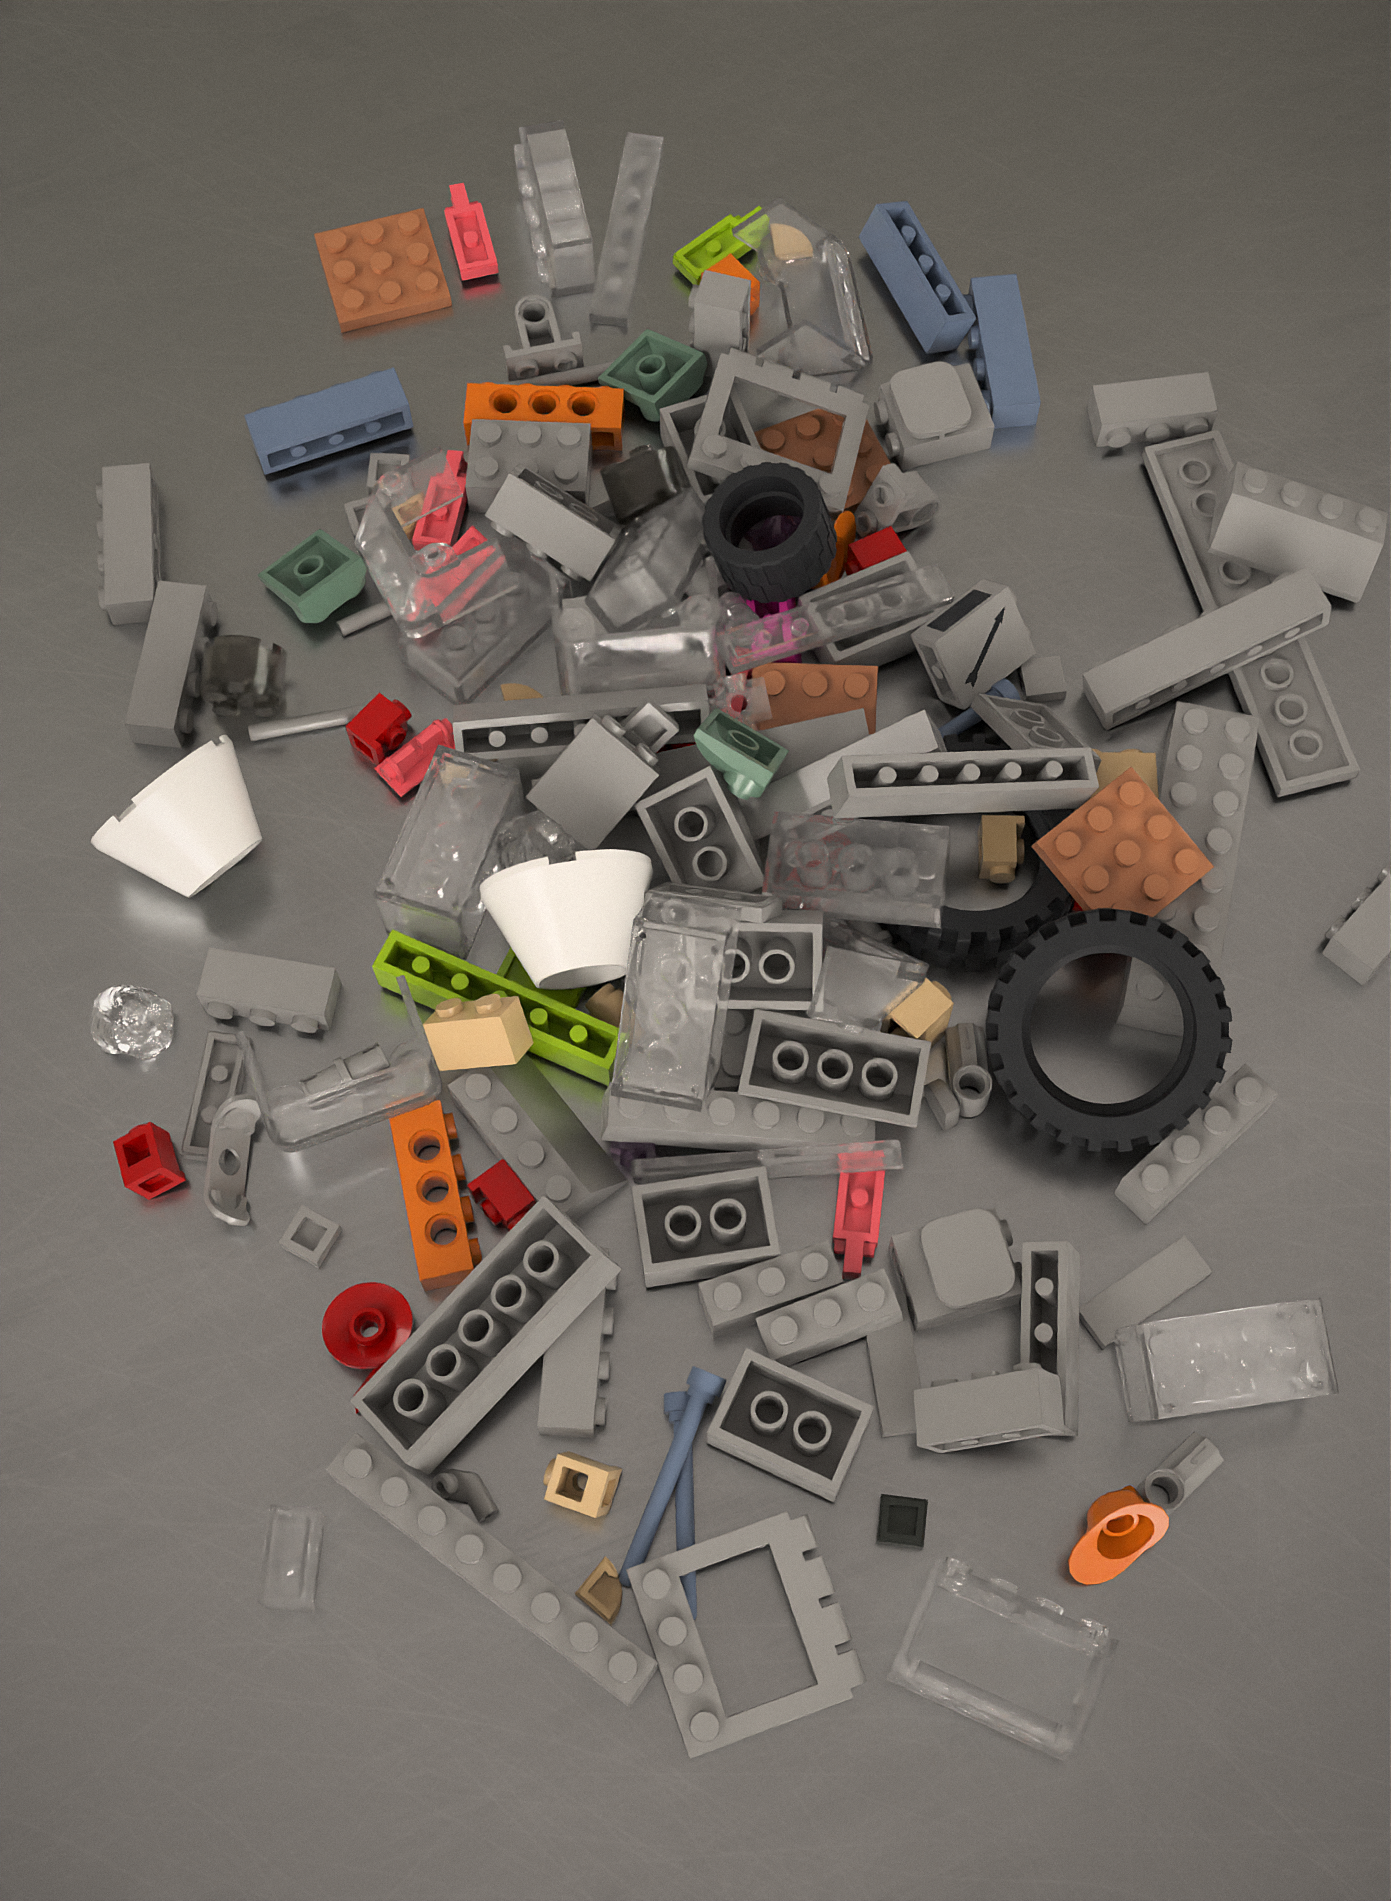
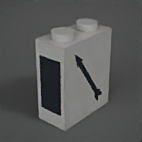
(974, 643)

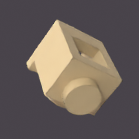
(1000, 847)
(564, 1490)

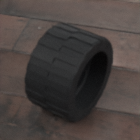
(758, 495)

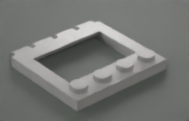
(724, 456)
(682, 1655)

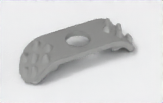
(232, 1132)

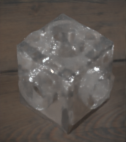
(751, 690)

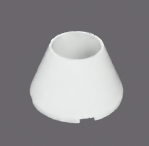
(186, 822)
(570, 917)

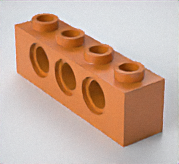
(564, 404)
(436, 1263)

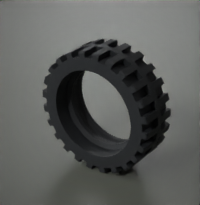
(997, 931)
(1132, 1121)

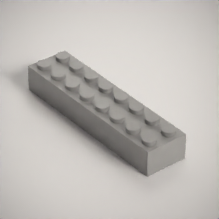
(1206, 791)

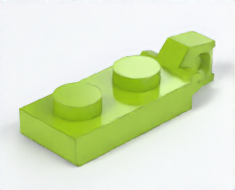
(711, 248)

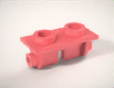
(410, 763)

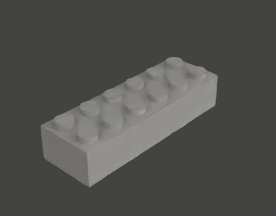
(485, 1336)

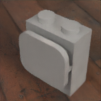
(933, 414)
(595, 781)
(956, 1268)

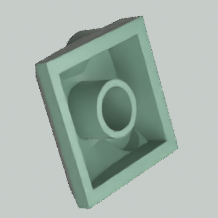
(656, 373)
(316, 577)
(739, 753)

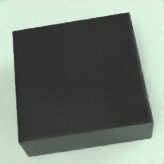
(901, 1521)

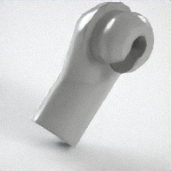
(465, 1487)

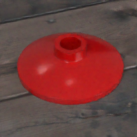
(365, 1307)

